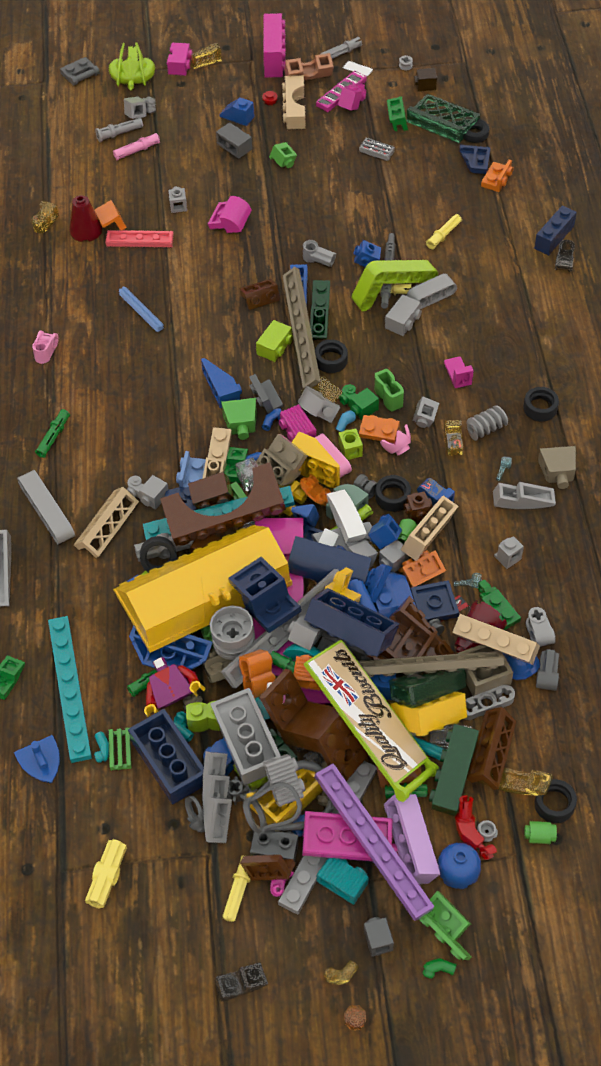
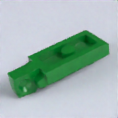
(494, 598)

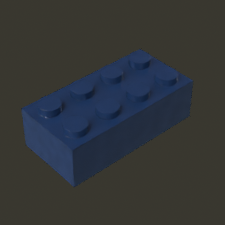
(351, 622)
(167, 756)

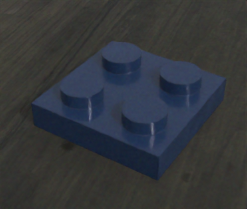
(435, 601)

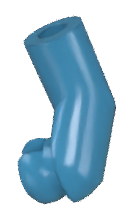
(345, 419)

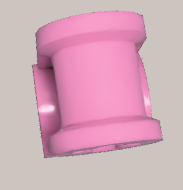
(44, 346)

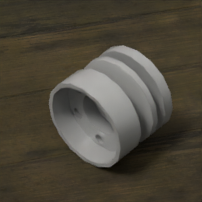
(231, 631)

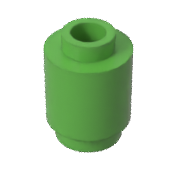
(407, 527)
(540, 832)

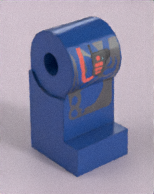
(435, 491)

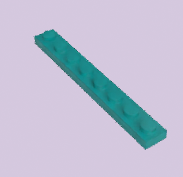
(161, 526)
(69, 690)

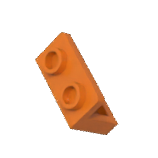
(379, 428)

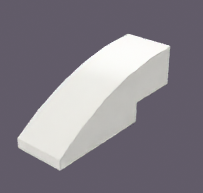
(346, 516)

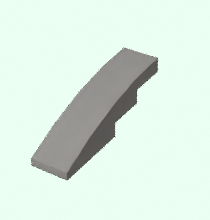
(215, 801)

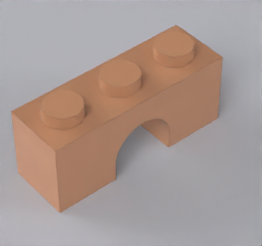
(319, 67)

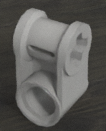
(539, 627)

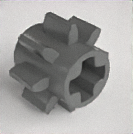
(238, 786)

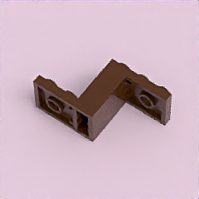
(312, 725)

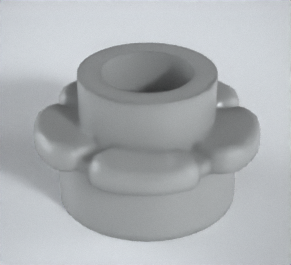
(490, 826)

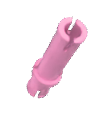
(141, 144)

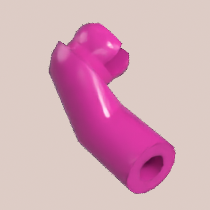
(278, 886)

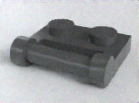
(79, 70)

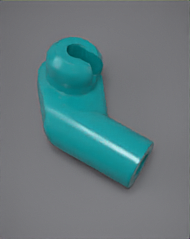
(181, 722)
(103, 744)

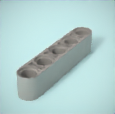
(46, 507)

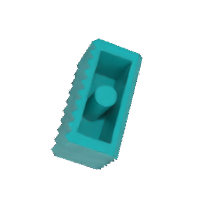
(343, 879)

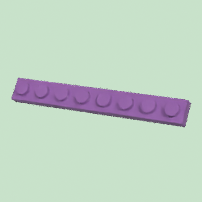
(374, 842)

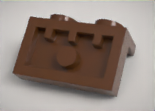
(260, 293)
(267, 867)

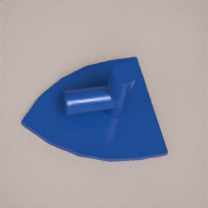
(40, 759)

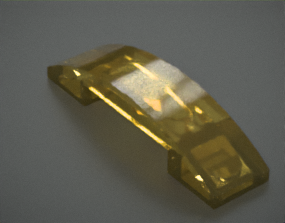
(523, 783)

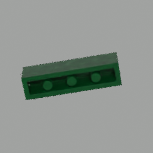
(455, 769)

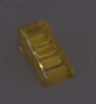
(212, 50)

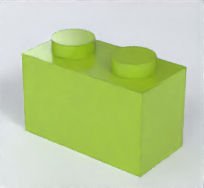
(274, 341)

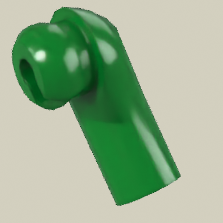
(438, 965)

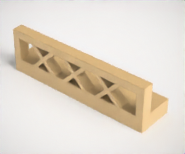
(100, 519)

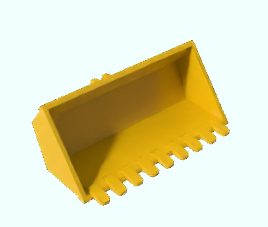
(190, 590)

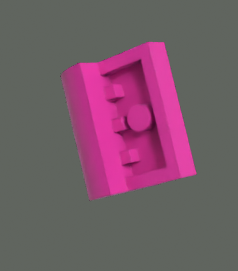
(230, 215)

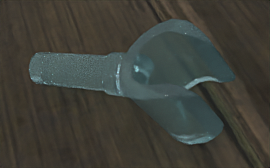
(505, 463)
(473, 582)

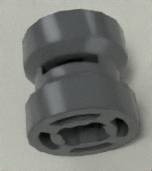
(366, 485)

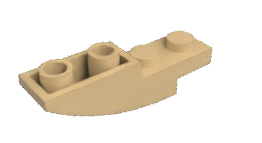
(218, 452)

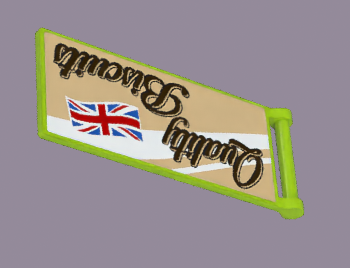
(370, 718)

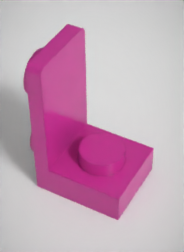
(458, 373)

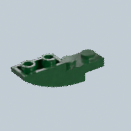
(320, 309)

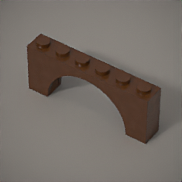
(189, 525)

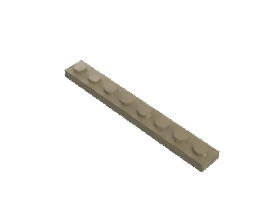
(301, 328)
(431, 664)

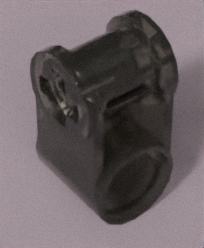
(565, 255)

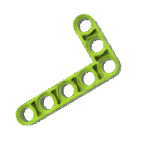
(389, 272)

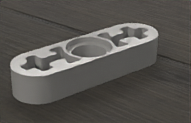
(492, 694)

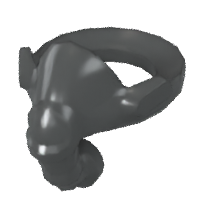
(196, 821)

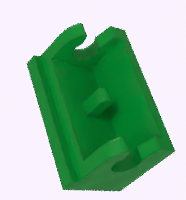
(397, 113)

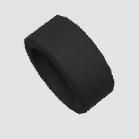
(331, 346)
(541, 414)
(392, 481)
(156, 541)
(557, 816)

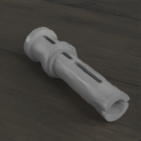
(111, 131)

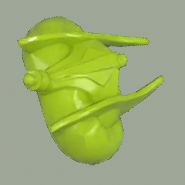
(131, 70)

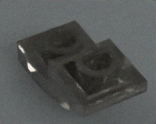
(241, 982)

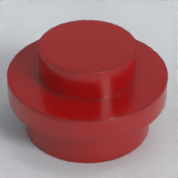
(269, 97)

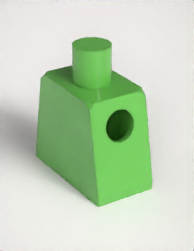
(240, 416)

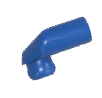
(270, 417)

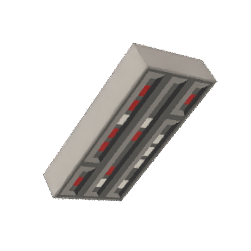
(376, 149)

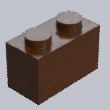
(211, 490)

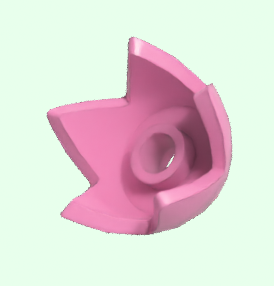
(401, 442)

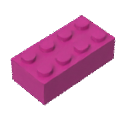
(274, 45)

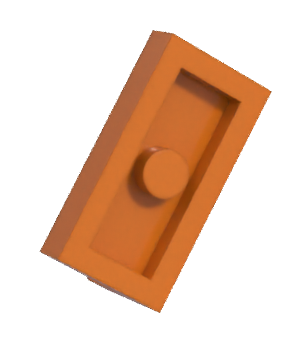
(108, 214)

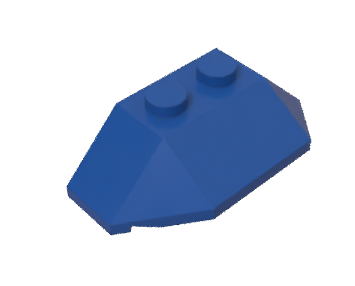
(393, 594)
(187, 651)

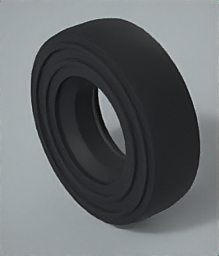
(480, 136)

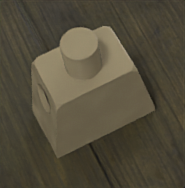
(558, 465)

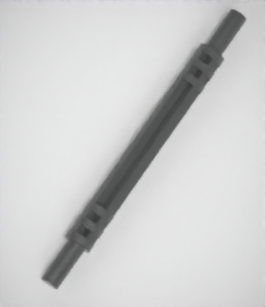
(389, 255)

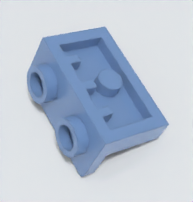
(191, 470)

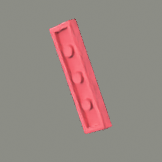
(139, 238)

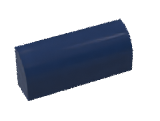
(317, 560)

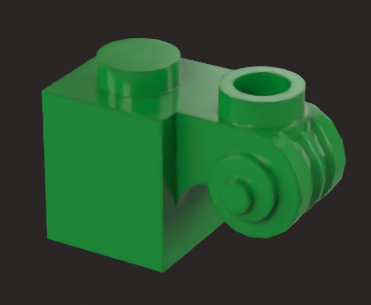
(362, 403)

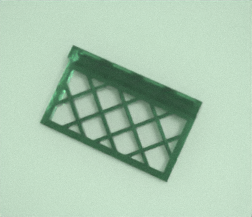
(439, 124)

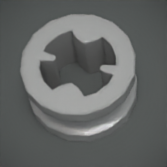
(405, 62)

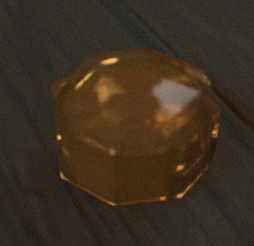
(355, 1017)

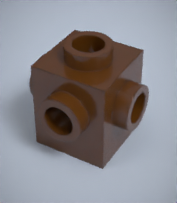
(417, 506)

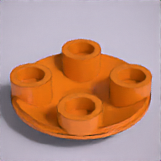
(314, 490)

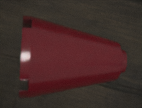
(84, 220)
(483, 613)

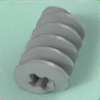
(486, 421)

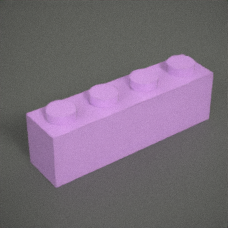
(412, 838)

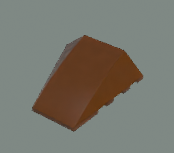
(413, 636)

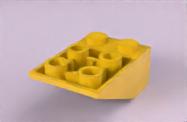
(318, 462)

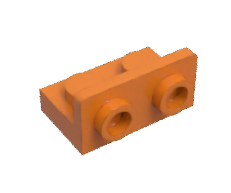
(497, 176)
(423, 569)

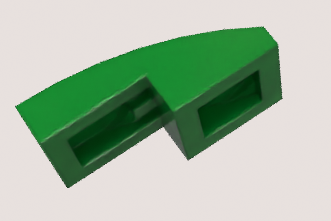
(234, 456)
(9, 673)

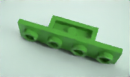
(448, 924)

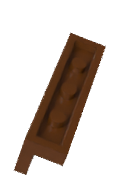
(488, 744)

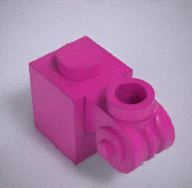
(352, 95)

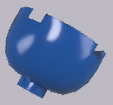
(459, 865)

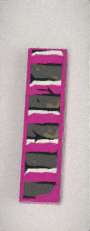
(332, 97)

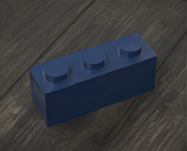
(555, 230)

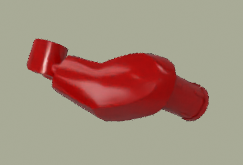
(466, 829)

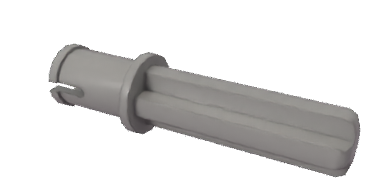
(347, 46)

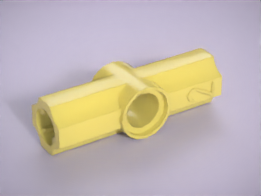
(106, 874)

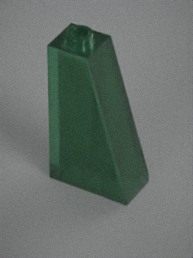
(424, 687)

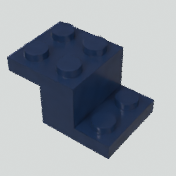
(265, 594)

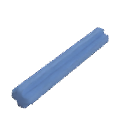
(141, 309)

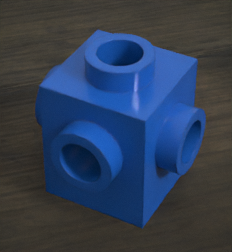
(366, 253)

